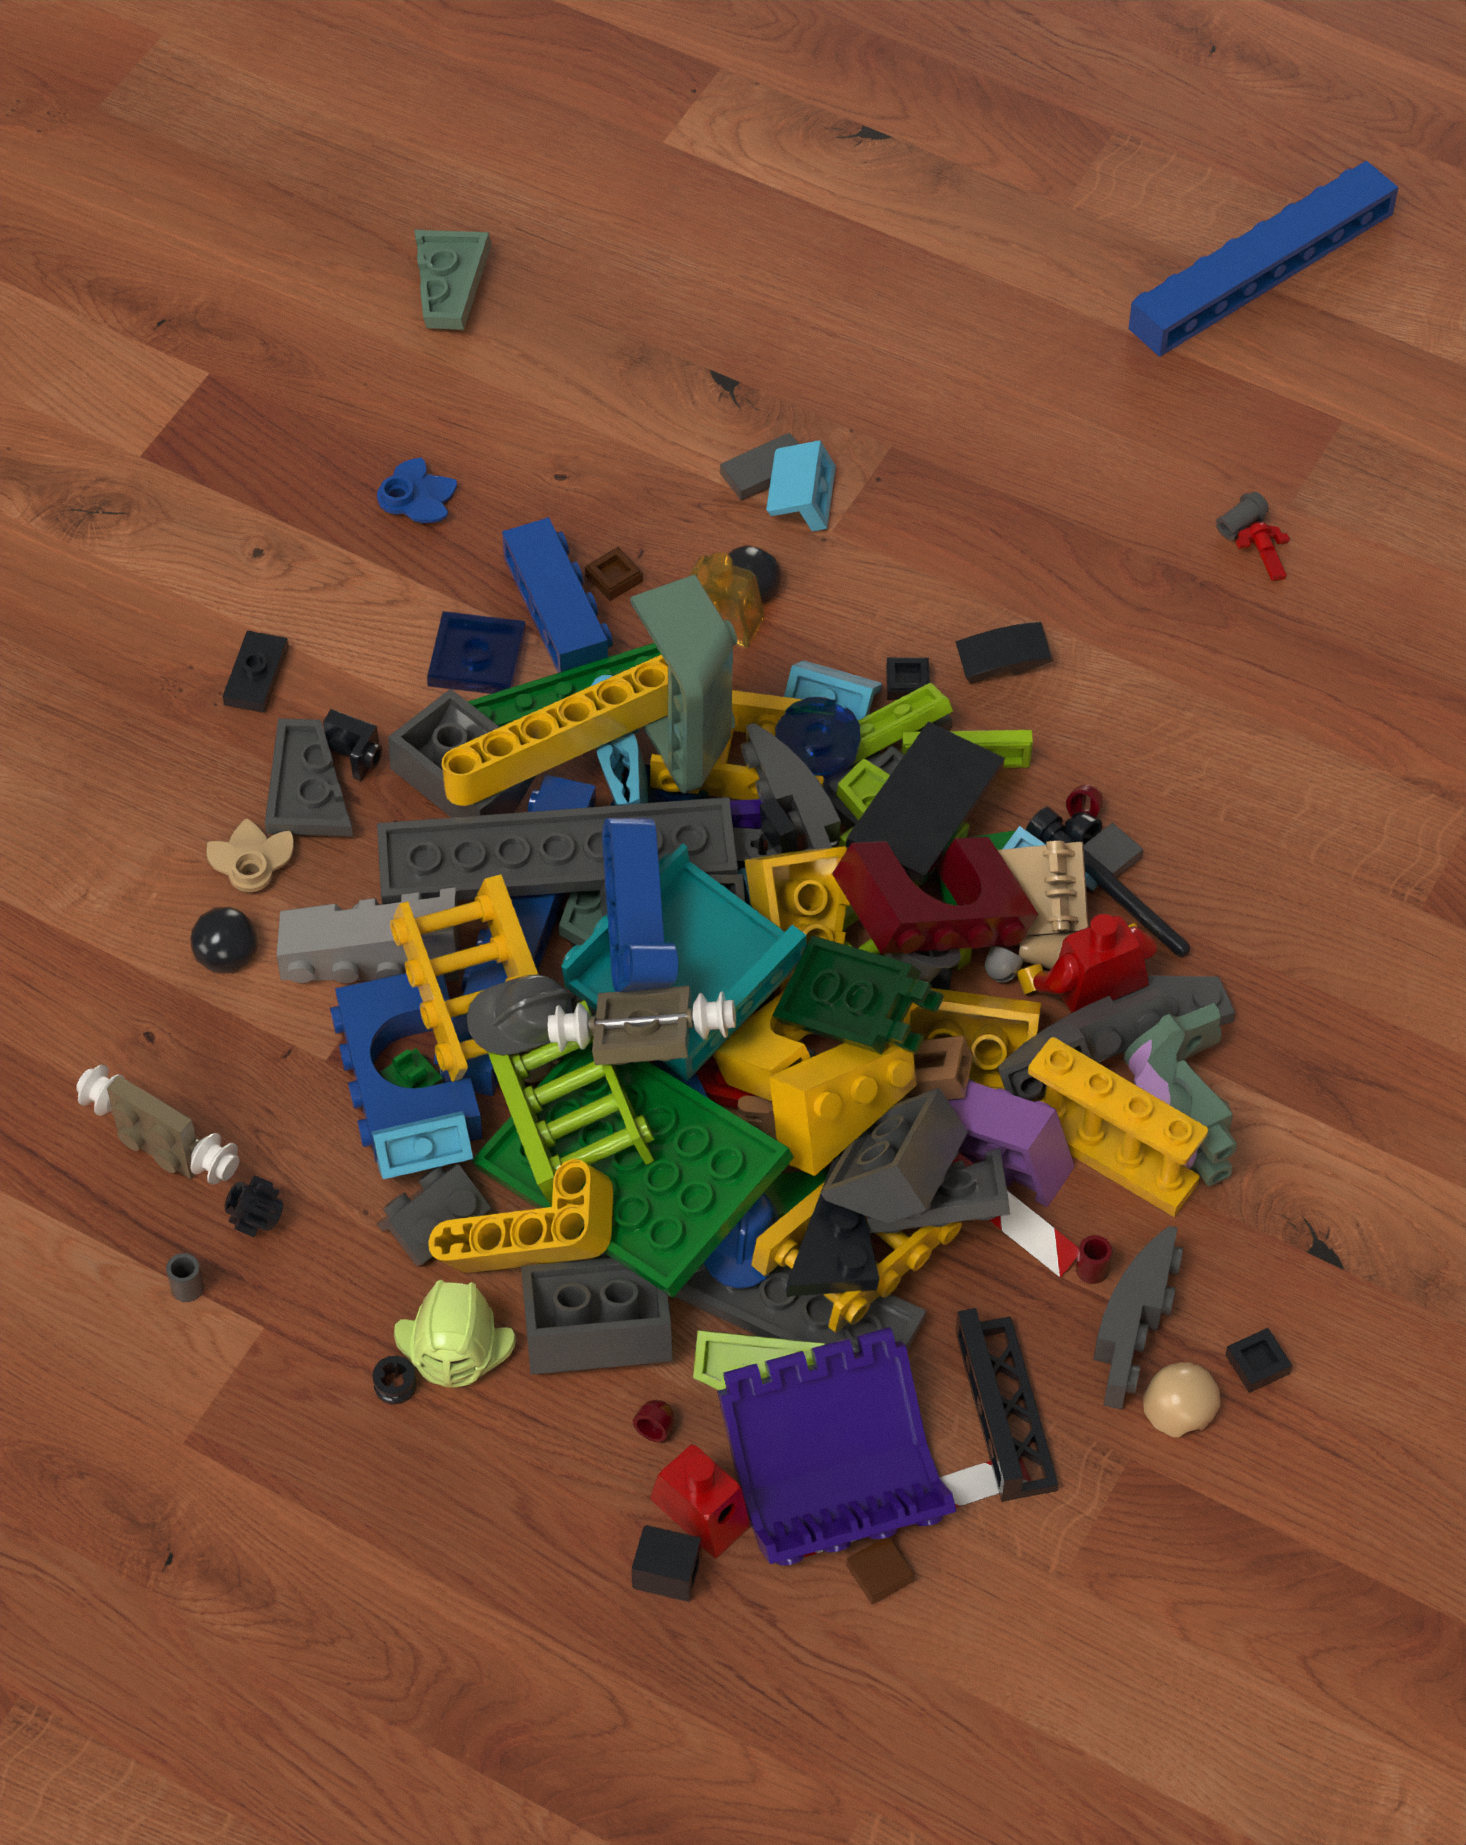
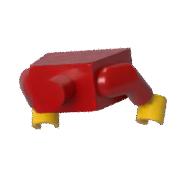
(1095, 964)

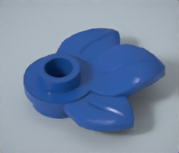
(416, 493)

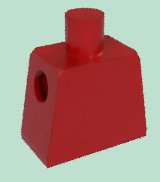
(696, 1493)

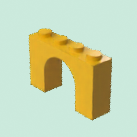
(760, 1050)

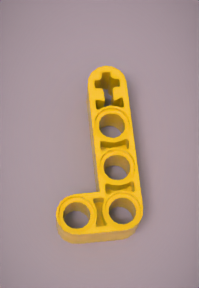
(520, 1229)

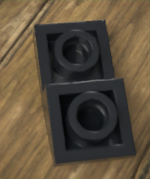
(1004, 649)

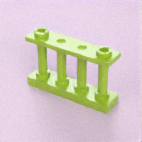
(541, 1136)

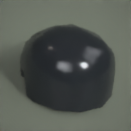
(762, 565)
(223, 939)

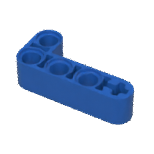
(635, 907)

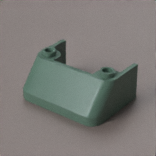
(700, 669)

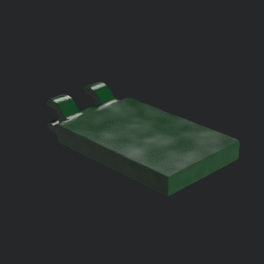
(855, 997)

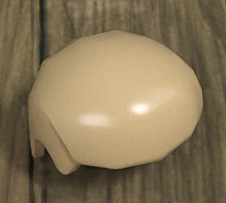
(1181, 1399)

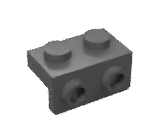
(443, 1197)

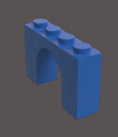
(372, 1019)

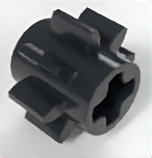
(253, 1206)

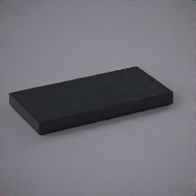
(928, 799)

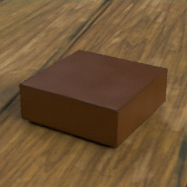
(613, 573)
(880, 1570)

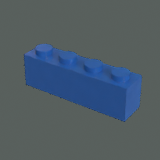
(555, 595)

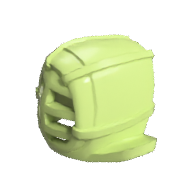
(452, 1327)

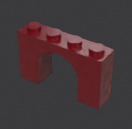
(907, 920)

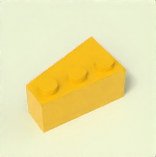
(835, 1099)

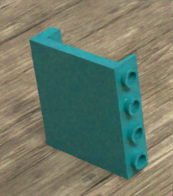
(718, 947)

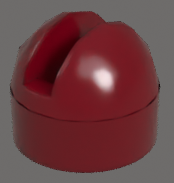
(1077, 798)
(654, 1420)

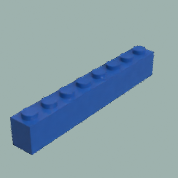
(1262, 258)
(537, 921)

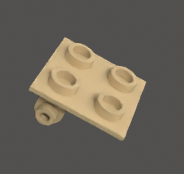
(1053, 883)

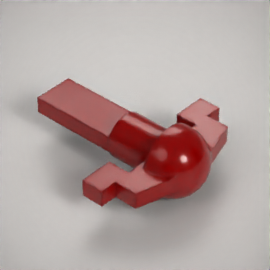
(1261, 535)

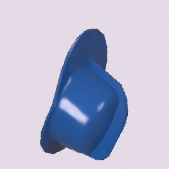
(733, 1256)

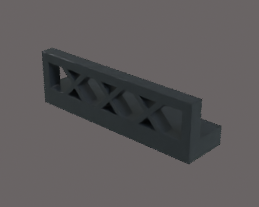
(995, 1409)

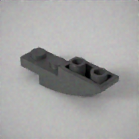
(793, 786)
(1095, 1030)
(1133, 1310)

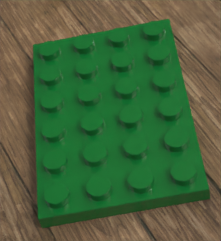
(681, 1204)

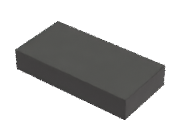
(753, 469)

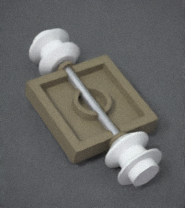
(642, 1024)
(156, 1127)

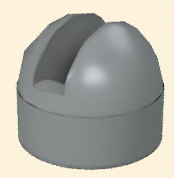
(1002, 964)

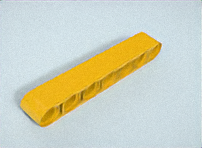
(556, 733)

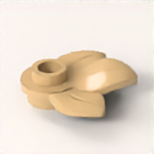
(250, 852)

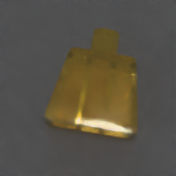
(733, 593)

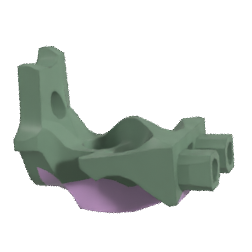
(1161, 1070)

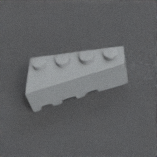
(357, 941)

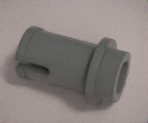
(1249, 510)

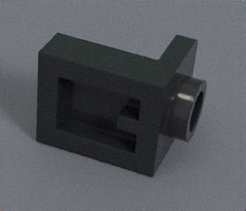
(354, 739)

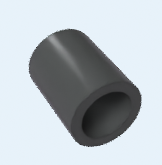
(185, 1277)

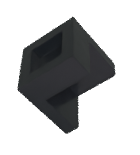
(666, 1563)

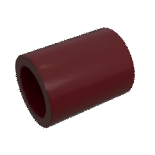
(1094, 1248)

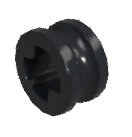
(392, 1394)

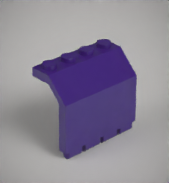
(831, 1448)

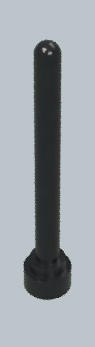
(1048, 826)

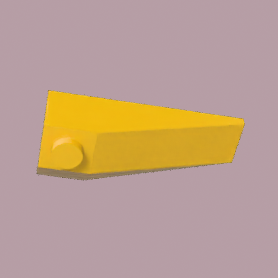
(800, 893)

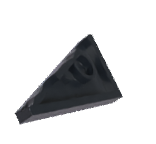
(834, 1252)

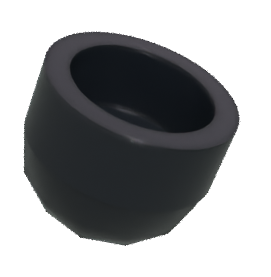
(1083, 827)

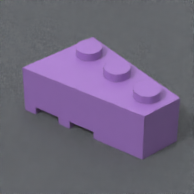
(1024, 1130)

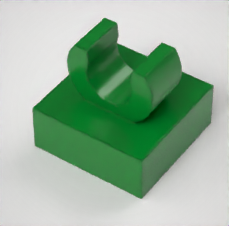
(411, 1071)

